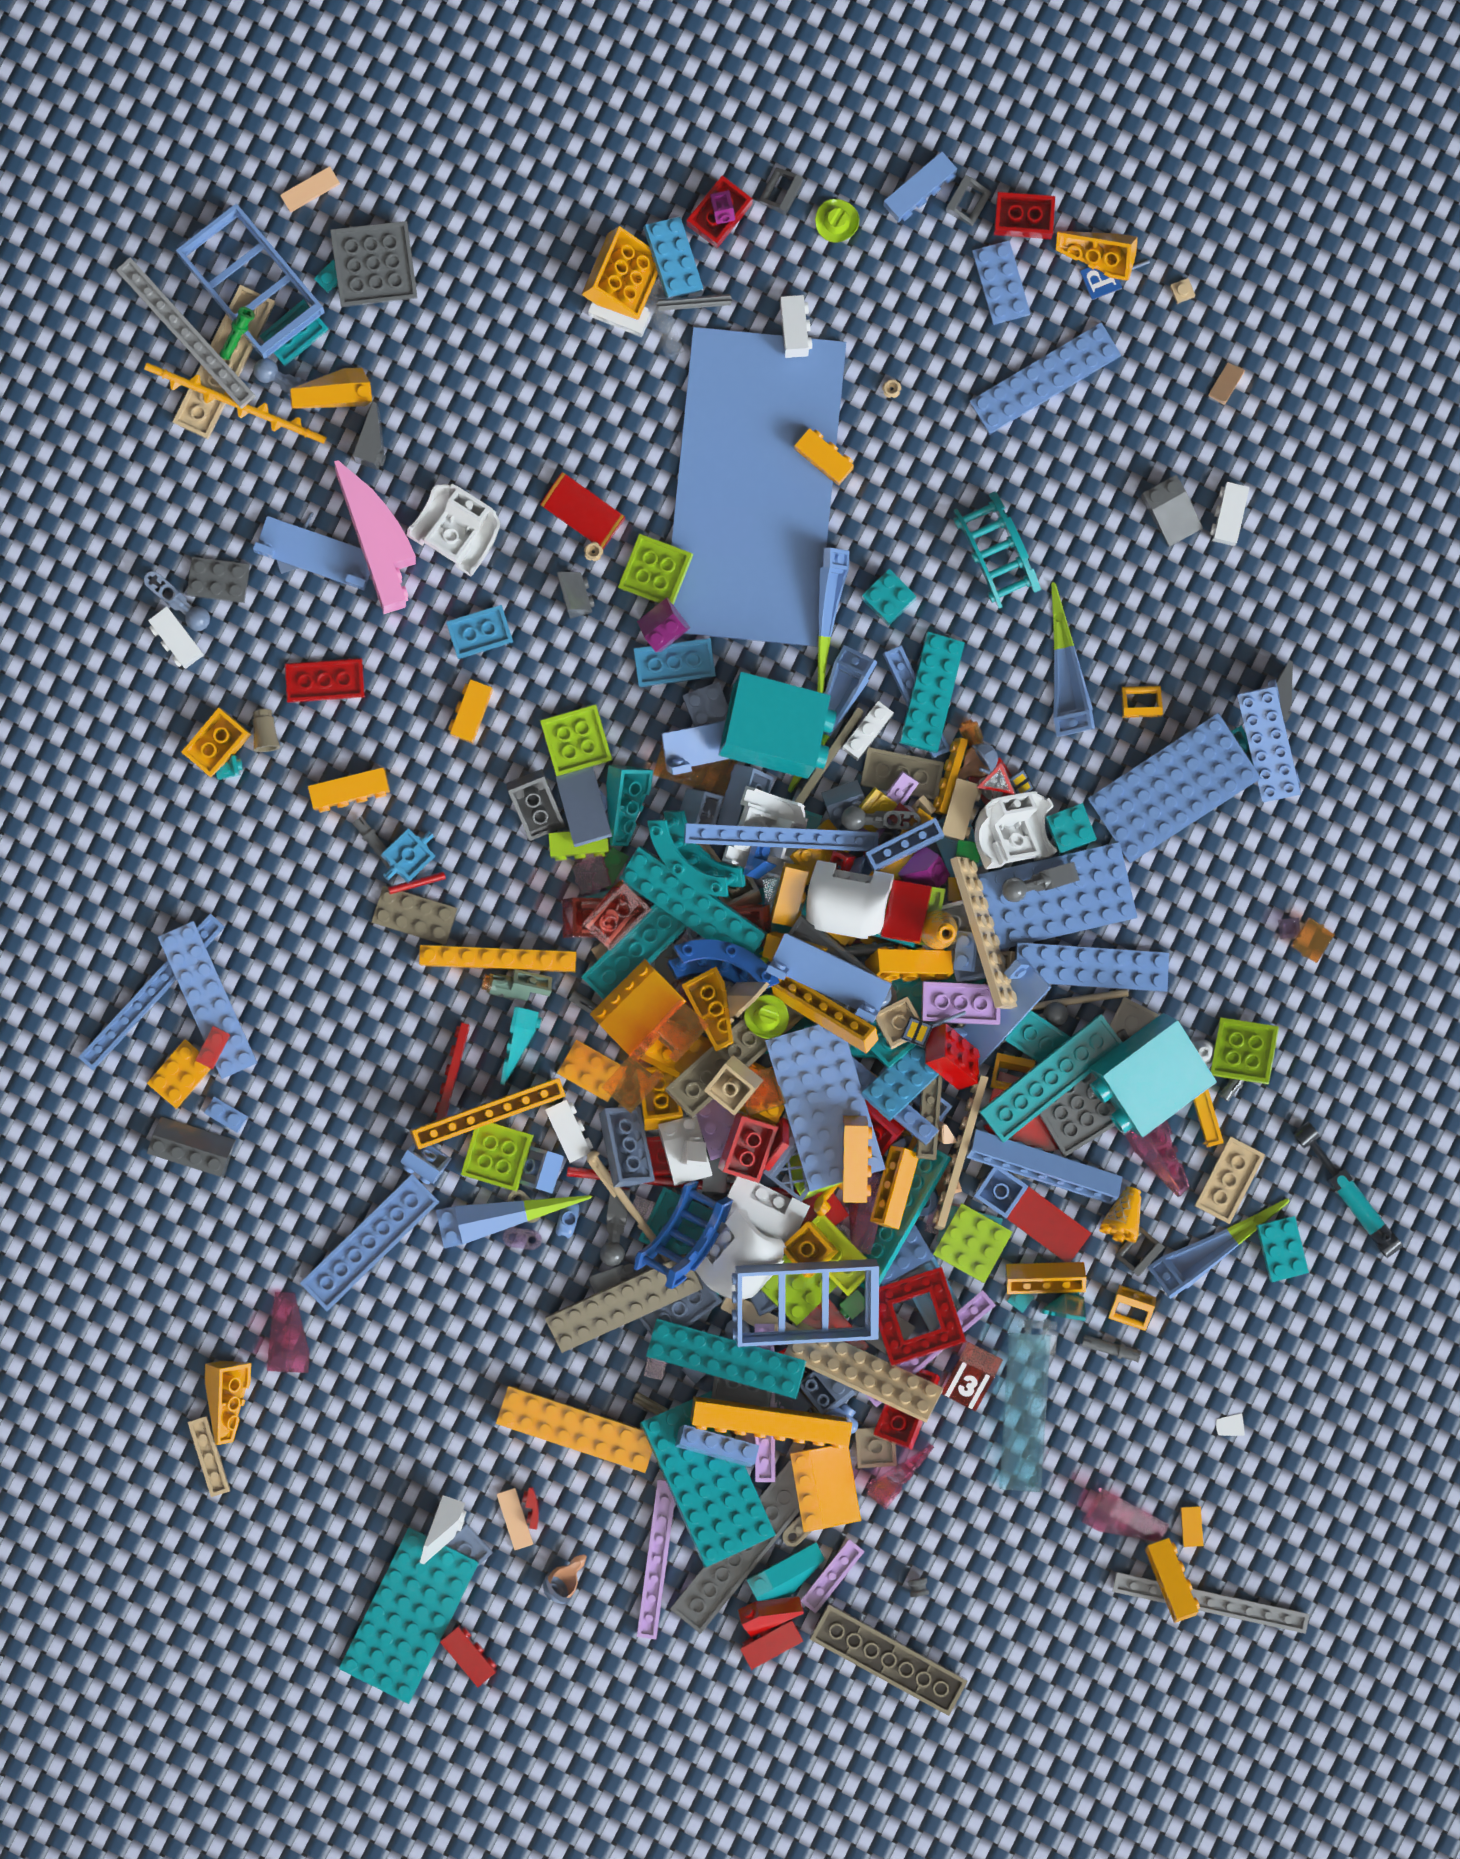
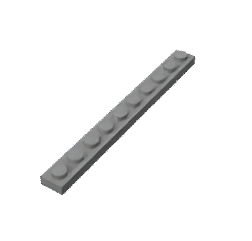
(186, 333)
(1217, 1604)

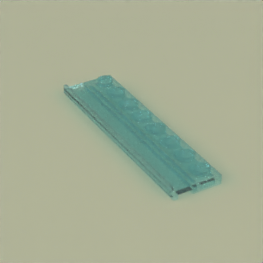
(1024, 1412)

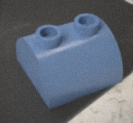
(426, 1162)
(1000, 1191)

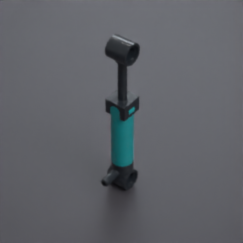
(1351, 1195)

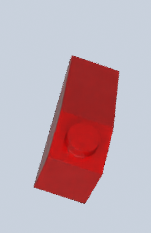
(769, 1613)

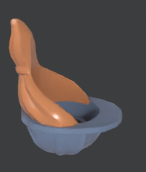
(978, 756)
(563, 1580)

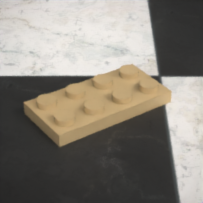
(1229, 1180)

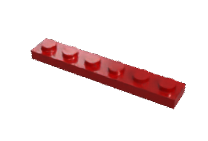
(452, 1071)

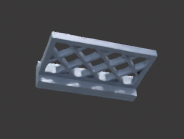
(779, 1166)

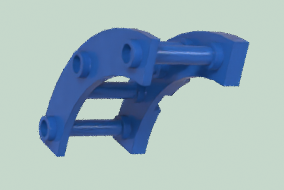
(702, 955)
(701, 1247)

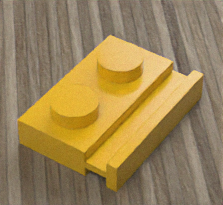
(876, 802)

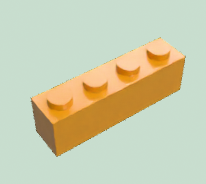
(349, 789)
(894, 1187)
(1045, 1278)
(1171, 1580)

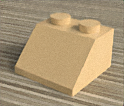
(733, 1085)

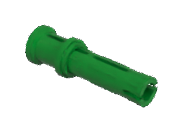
(239, 327)

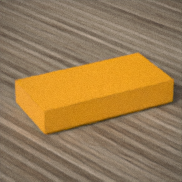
(1191, 1526)

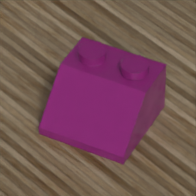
(662, 625)
(925, 869)

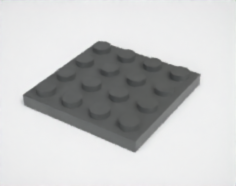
(373, 264)

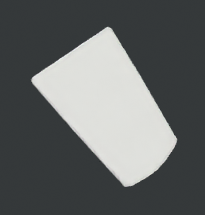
(1230, 1425)

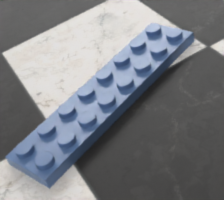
(1045, 378)
(1097, 966)
(206, 996)
(369, 1242)

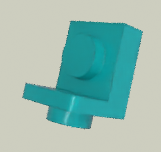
(230, 768)

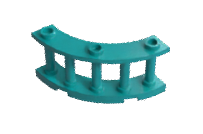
(1013, 540)
(690, 861)

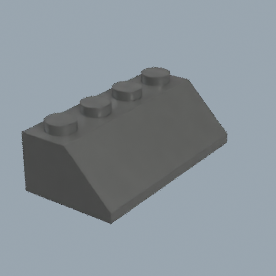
(191, 1147)

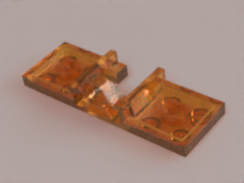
(677, 1032)

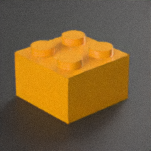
(809, 1246)

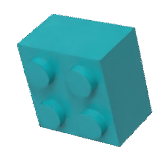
(888, 597)
(1070, 829)

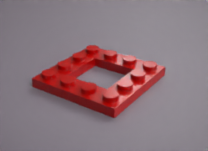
(951, 1329)

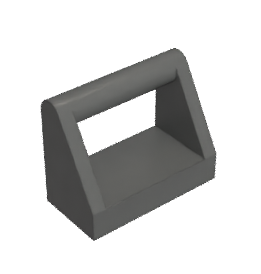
(959, 194)
(790, 195)
(1146, 1260)

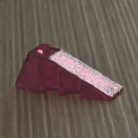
(1160, 1156)
(861, 1228)
(287, 1342)
(890, 1484)
(1119, 1517)

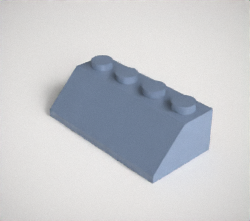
(740, 778)

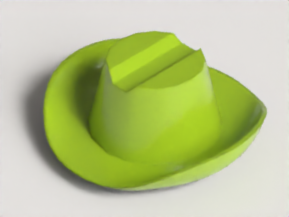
(836, 220)
(767, 1017)

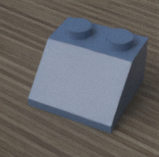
(541, 1169)

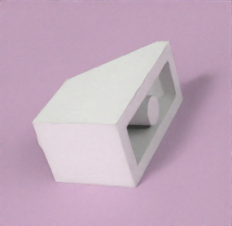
(694, 1152)

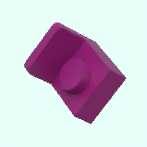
(722, 207)

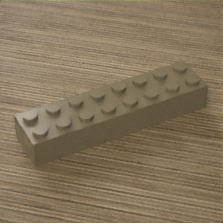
(888, 1659)

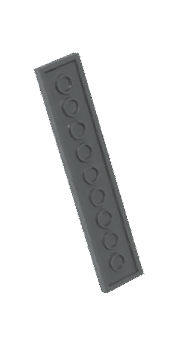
(719, 1581)

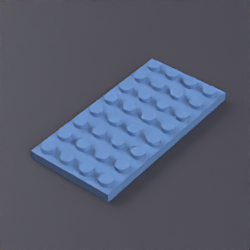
(1174, 788)
(1094, 901)
(818, 1090)

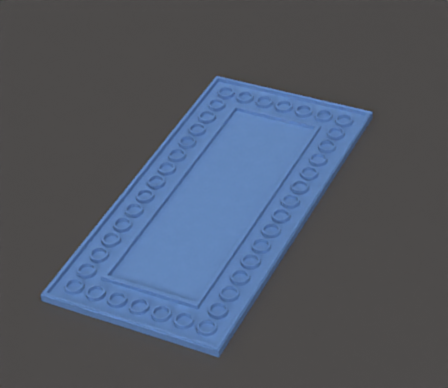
(744, 493)

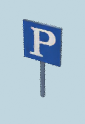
(1101, 285)

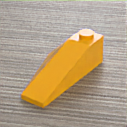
(1106, 252)
(338, 389)
(710, 1002)
(225, 1392)

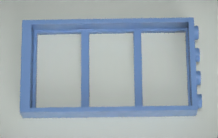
(213, 227)
(779, 1337)

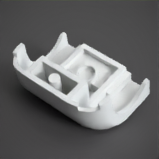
(456, 527)
(767, 811)
(1013, 830)
(847, 901)
(767, 1209)
(739, 1246)

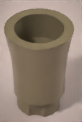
(264, 731)

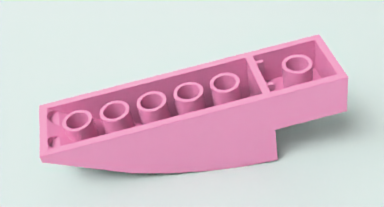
(380, 539)

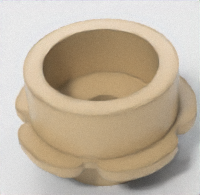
(896, 388)
(588, 551)

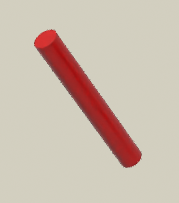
(416, 883)

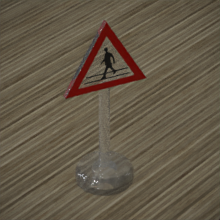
(997, 781)

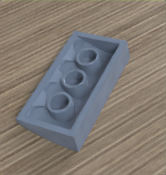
(626, 1146)

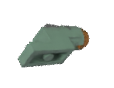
(518, 985)

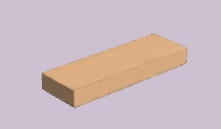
(310, 189)
(515, 1519)

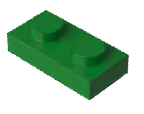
(615, 862)

